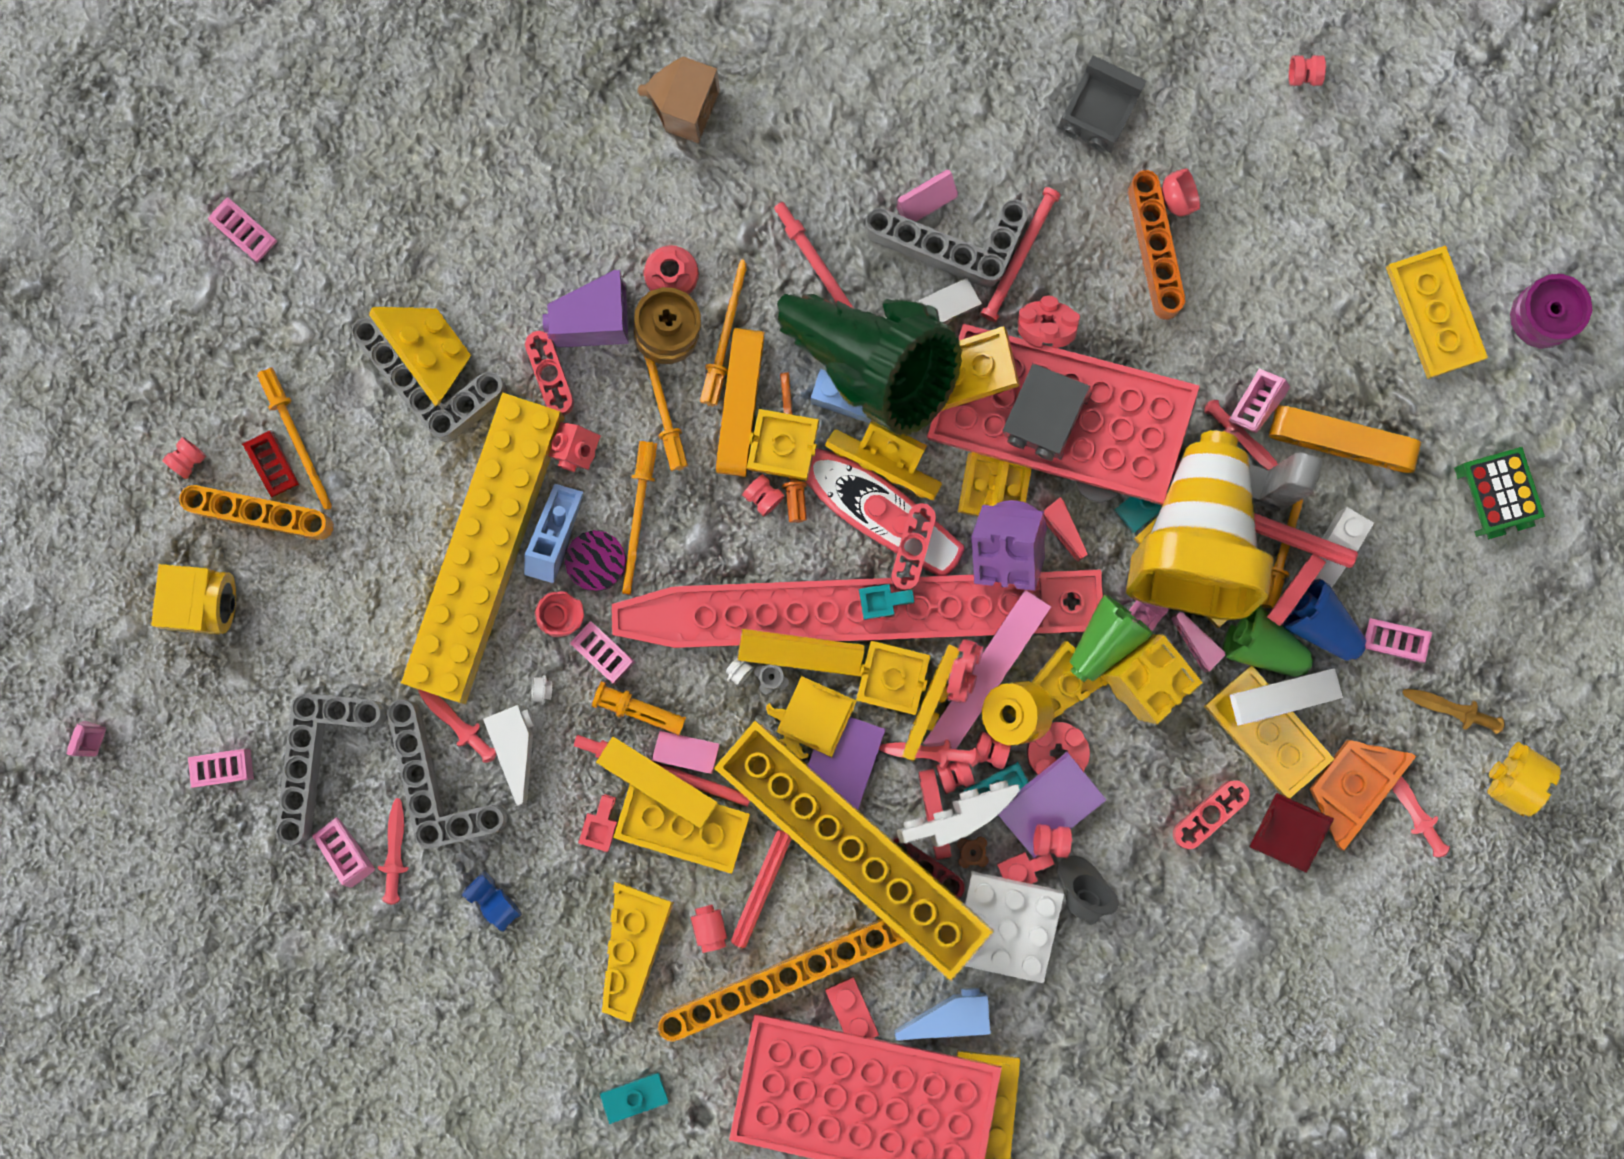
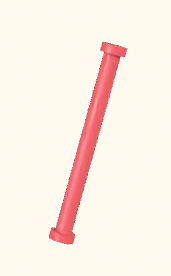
(1050, 196)

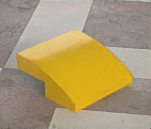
(991, 482)

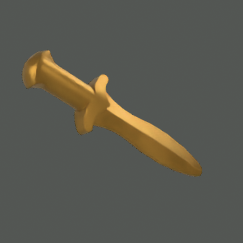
(1466, 713)

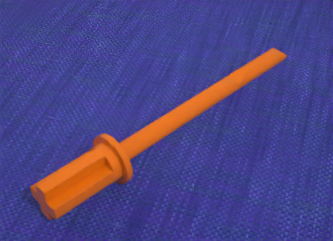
(794, 488)

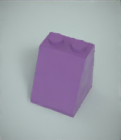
(590, 314)

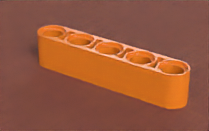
(1159, 231)

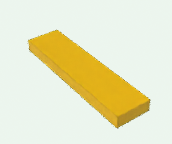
(800, 652)
(656, 782)

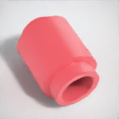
(709, 928)

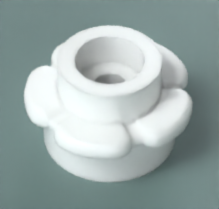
(738, 671)
(541, 689)

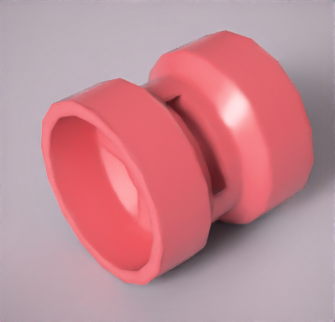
(1307, 70)
(184, 458)
(760, 488)
(998, 753)
(962, 774)
(1050, 840)

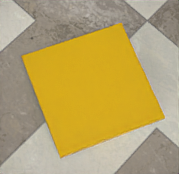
(816, 716)

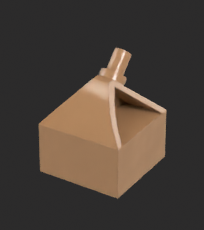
(683, 96)

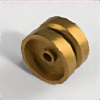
(663, 308)

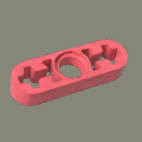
(534, 356)
(911, 523)
(1296, 589)
(1223, 793)
(933, 805)

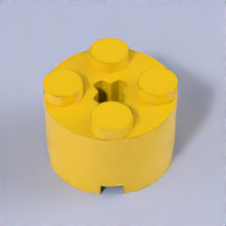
(1523, 780)

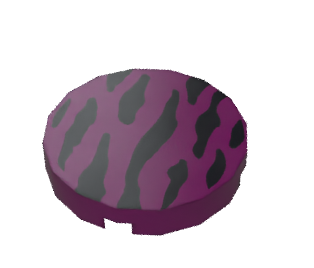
(595, 560)

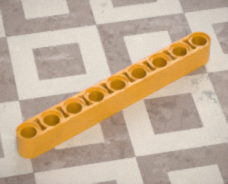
(776, 986)

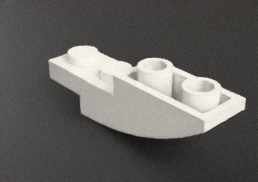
(971, 812)

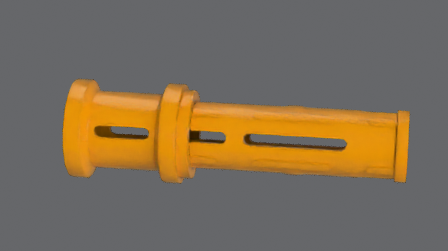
(624, 704)

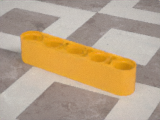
(740, 402)
(1345, 439)
(243, 507)

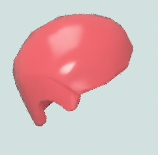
(1180, 193)
(559, 614)

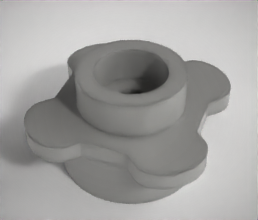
(768, 685)

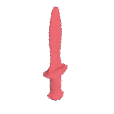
(1255, 449)
(466, 733)
(941, 754)
(1422, 822)
(393, 863)

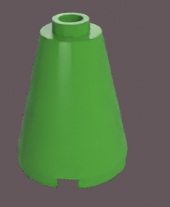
(1107, 639)
(1266, 646)

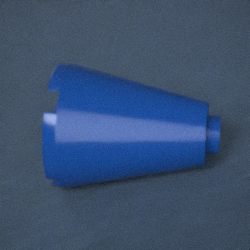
(1326, 622)

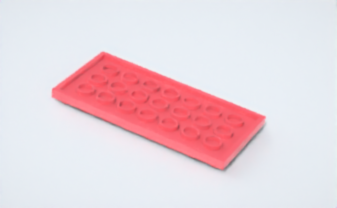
(1121, 440)
(859, 1096)

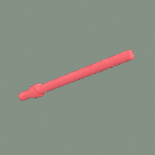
(795, 231)
(695, 781)

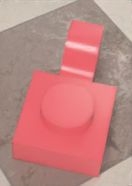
(599, 829)
(1022, 869)

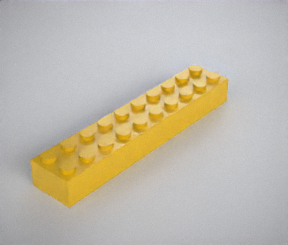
(483, 549)
(854, 850)

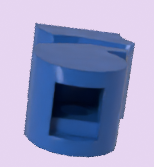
(493, 902)

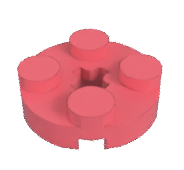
(1048, 323)
(961, 677)
(1060, 733)

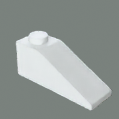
(1347, 530)
(513, 743)

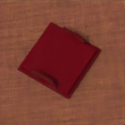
(1291, 832)

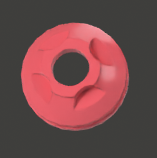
(685, 278)

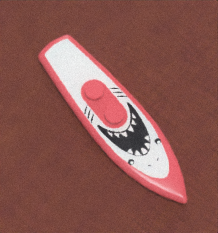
(879, 510)

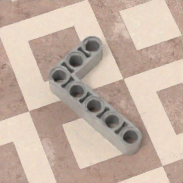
(951, 246)
(414, 393)
(1285, 482)
(311, 756)
(429, 786)

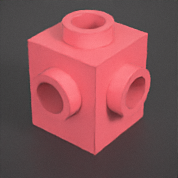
(573, 446)

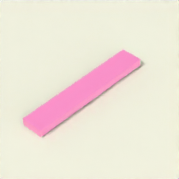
(993, 667)

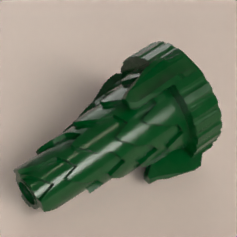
(890, 365)

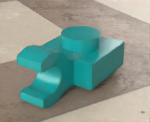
(879, 601)

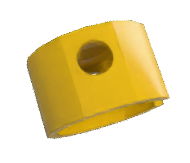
(1032, 709)

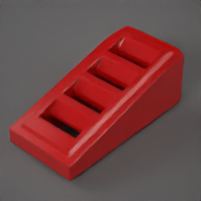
(270, 437)

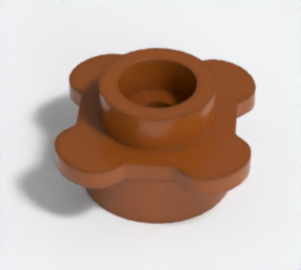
(966, 858)

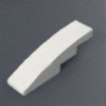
(953, 301)
(1286, 696)

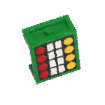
(1502, 492)

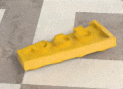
(634, 941)

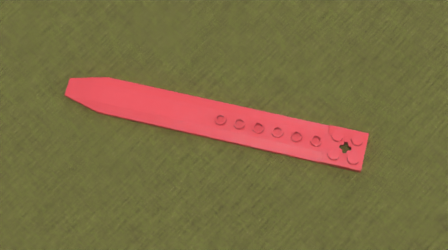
(834, 610)

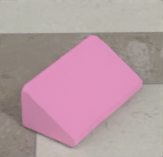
(928, 197)
(685, 752)

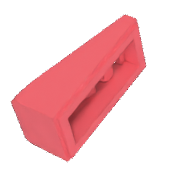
(1063, 527)

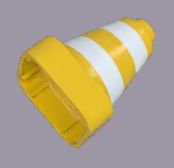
(1204, 539)

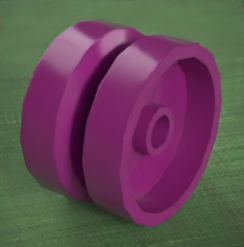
(1551, 311)

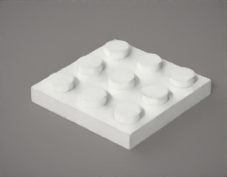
(1022, 922)

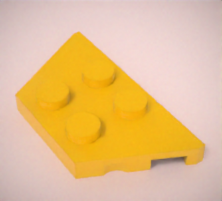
(424, 345)
(936, 692)

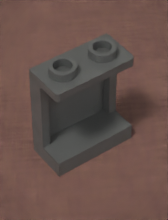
(1101, 104)
(1045, 412)

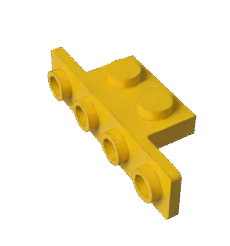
(888, 455)

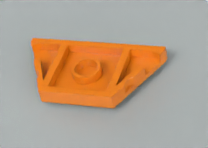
(1356, 786)

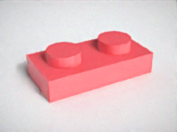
(851, 1009)

